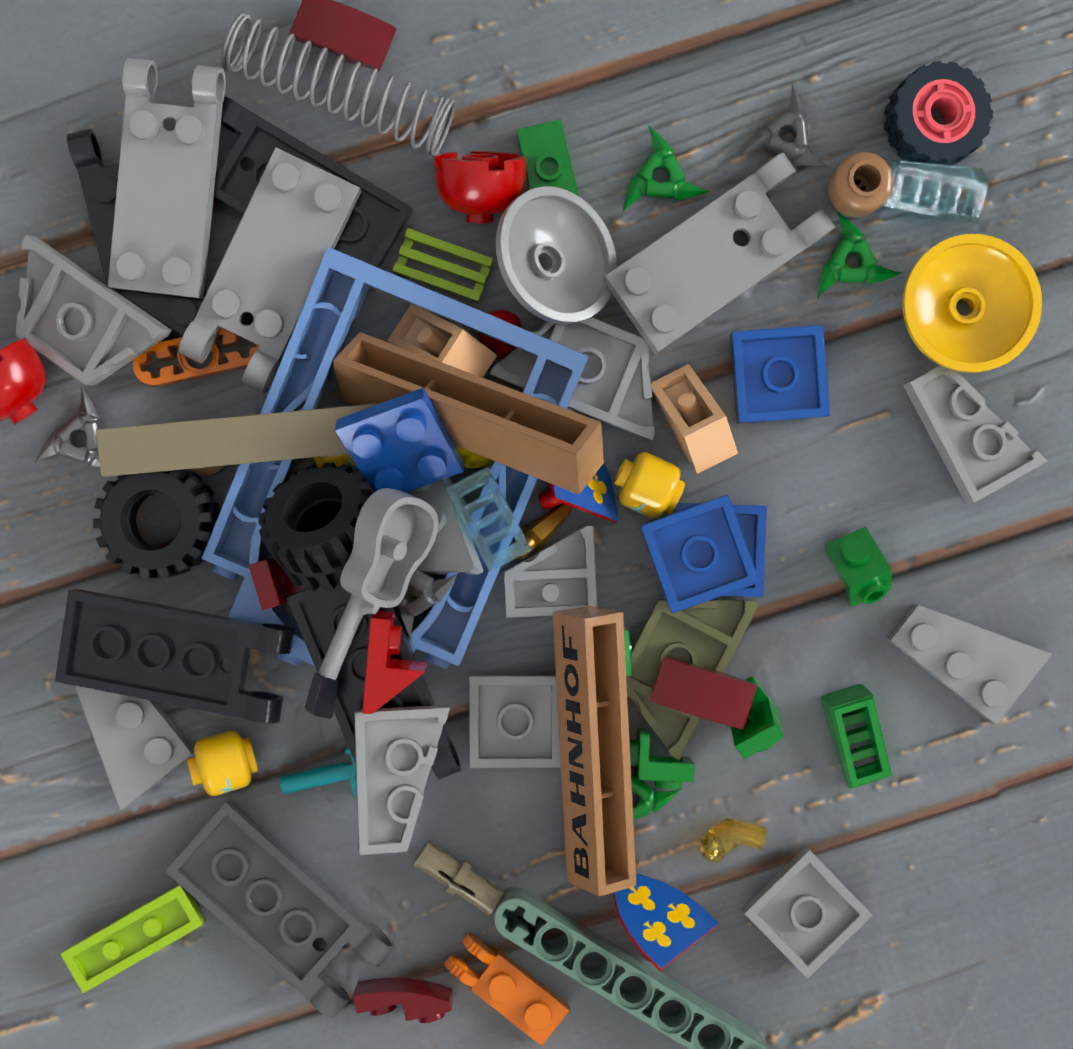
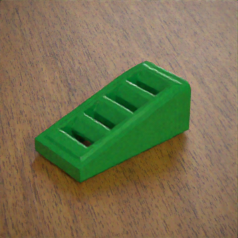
(848, 708)

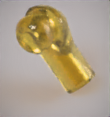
(728, 835)

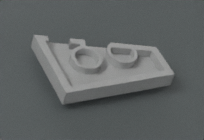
(969, 660)
(391, 772)

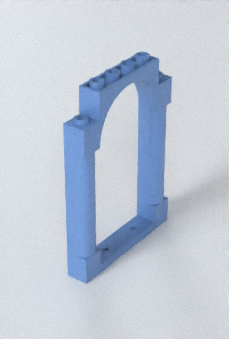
(299, 385)

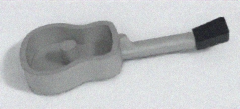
(388, 546)

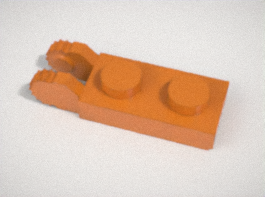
(510, 990)

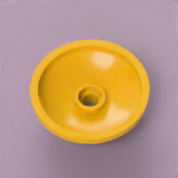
(1000, 296)

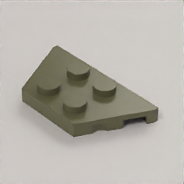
(697, 635)

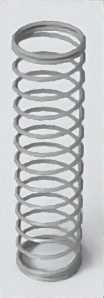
(435, 132)

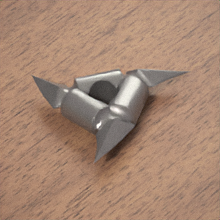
(63, 439)

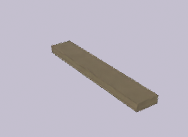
(221, 441)

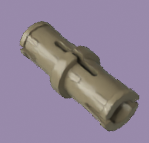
(458, 878)

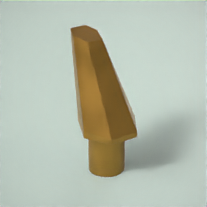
(544, 527)

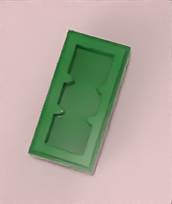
(547, 156)

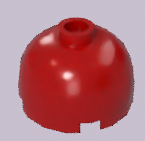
(479, 182)
(20, 381)

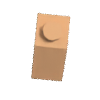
(441, 341)
(694, 418)

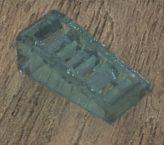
(949, 208)
(464, 510)

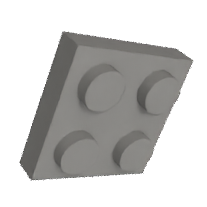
(513, 721)
(807, 912)

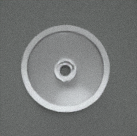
(569, 243)

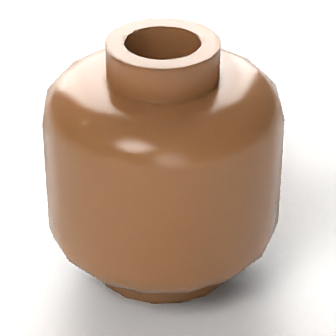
(871, 176)

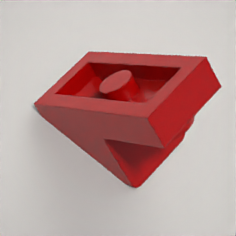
(385, 675)

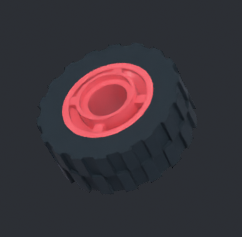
(956, 96)

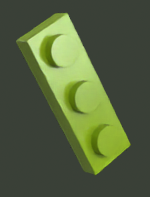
(133, 937)

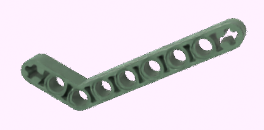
(617, 966)

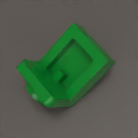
(860, 567)
(762, 726)
(664, 770)

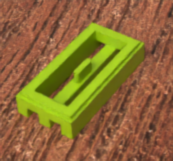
(406, 252)

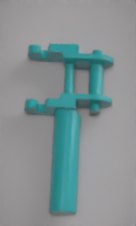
(321, 776)

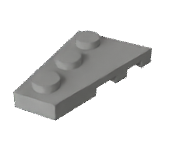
(968, 436)
(133, 741)

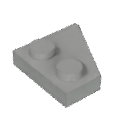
(554, 578)

